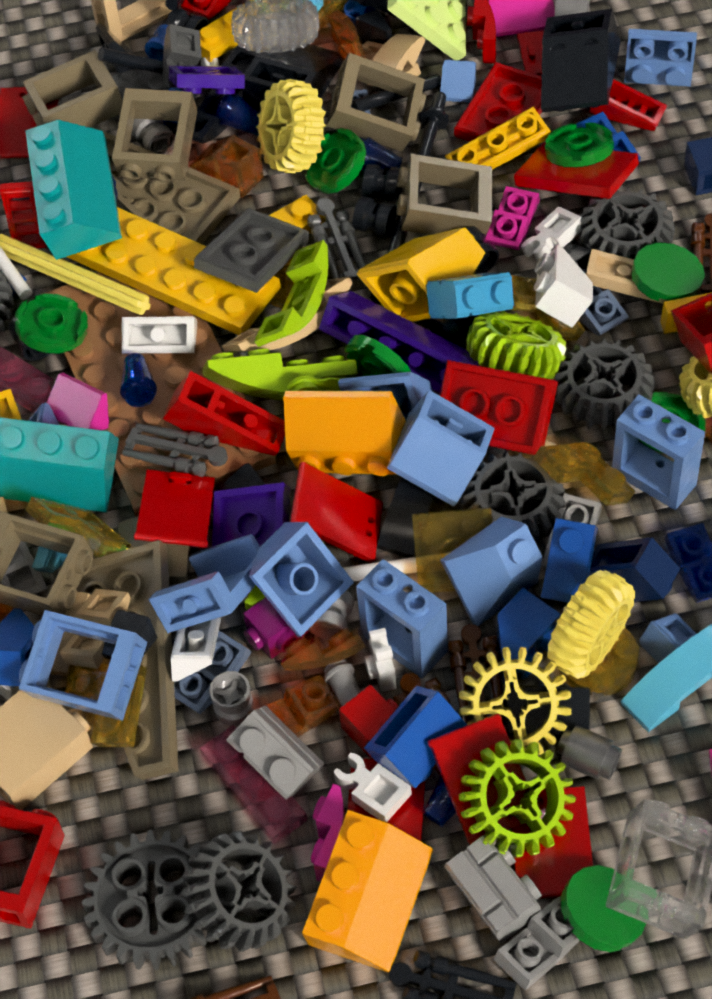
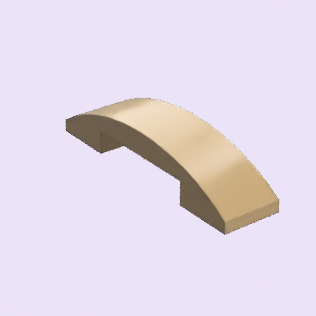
(245, 341)

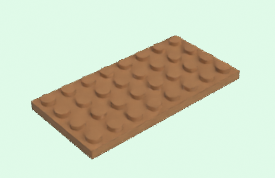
(101, 364)

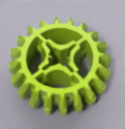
(515, 344)
(527, 810)

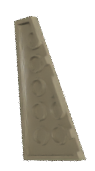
(141, 574)

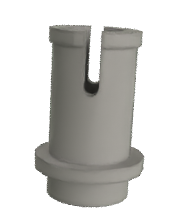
(341, 679)

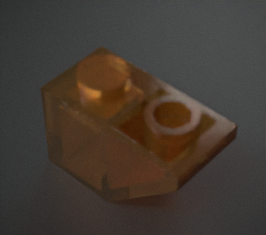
(232, 162)

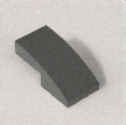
(180, 49)

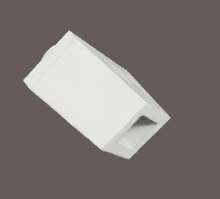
(562, 287)

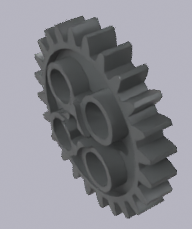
(114, 903)

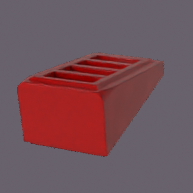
(618, 111)
(21, 213)

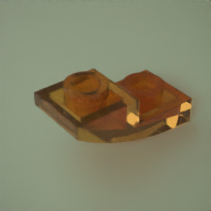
(345, 35)
(312, 654)
(305, 705)

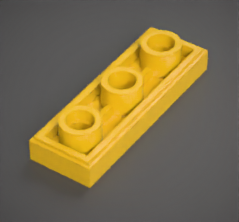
(512, 139)

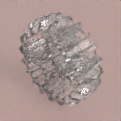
(275, 25)

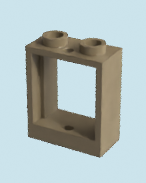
(70, 77)
(155, 106)
(368, 125)
(450, 173)
(77, 563)

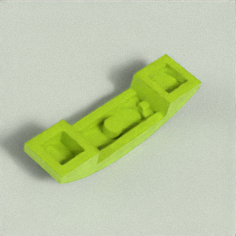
(309, 274)

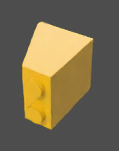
(402, 274)

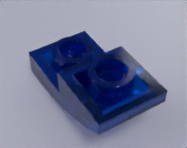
(693, 554)

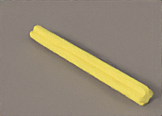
(75, 275)

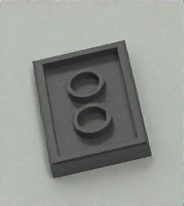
(251, 250)

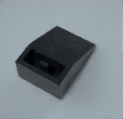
(578, 60)
(305, 64)

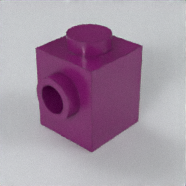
(267, 629)

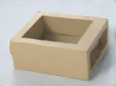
(131, 18)

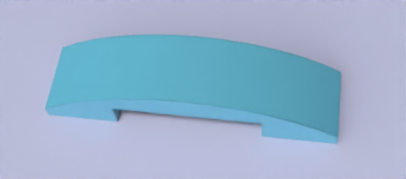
(671, 681)

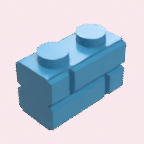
(470, 295)

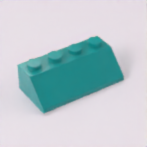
(72, 187)
(56, 463)

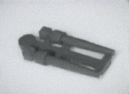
(325, 208)
(196, 441)

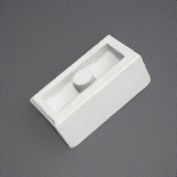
(159, 335)
(194, 648)

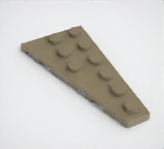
(184, 207)

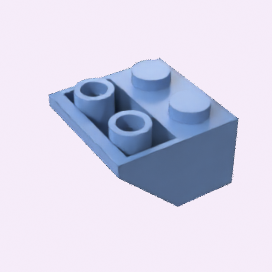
(660, 57)
(440, 447)

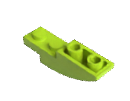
(263, 372)

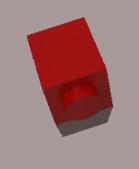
(218, 412)

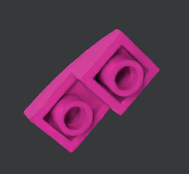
(513, 218)
(329, 819)

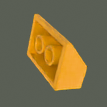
(342, 430)
(367, 892)

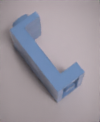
(215, 592)

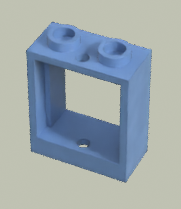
(649, 470)
(387, 606)
(119, 676)

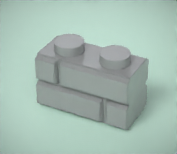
(275, 752)
(494, 888)

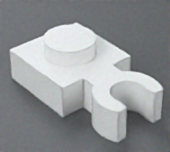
(555, 229)
(379, 662)
(375, 791)

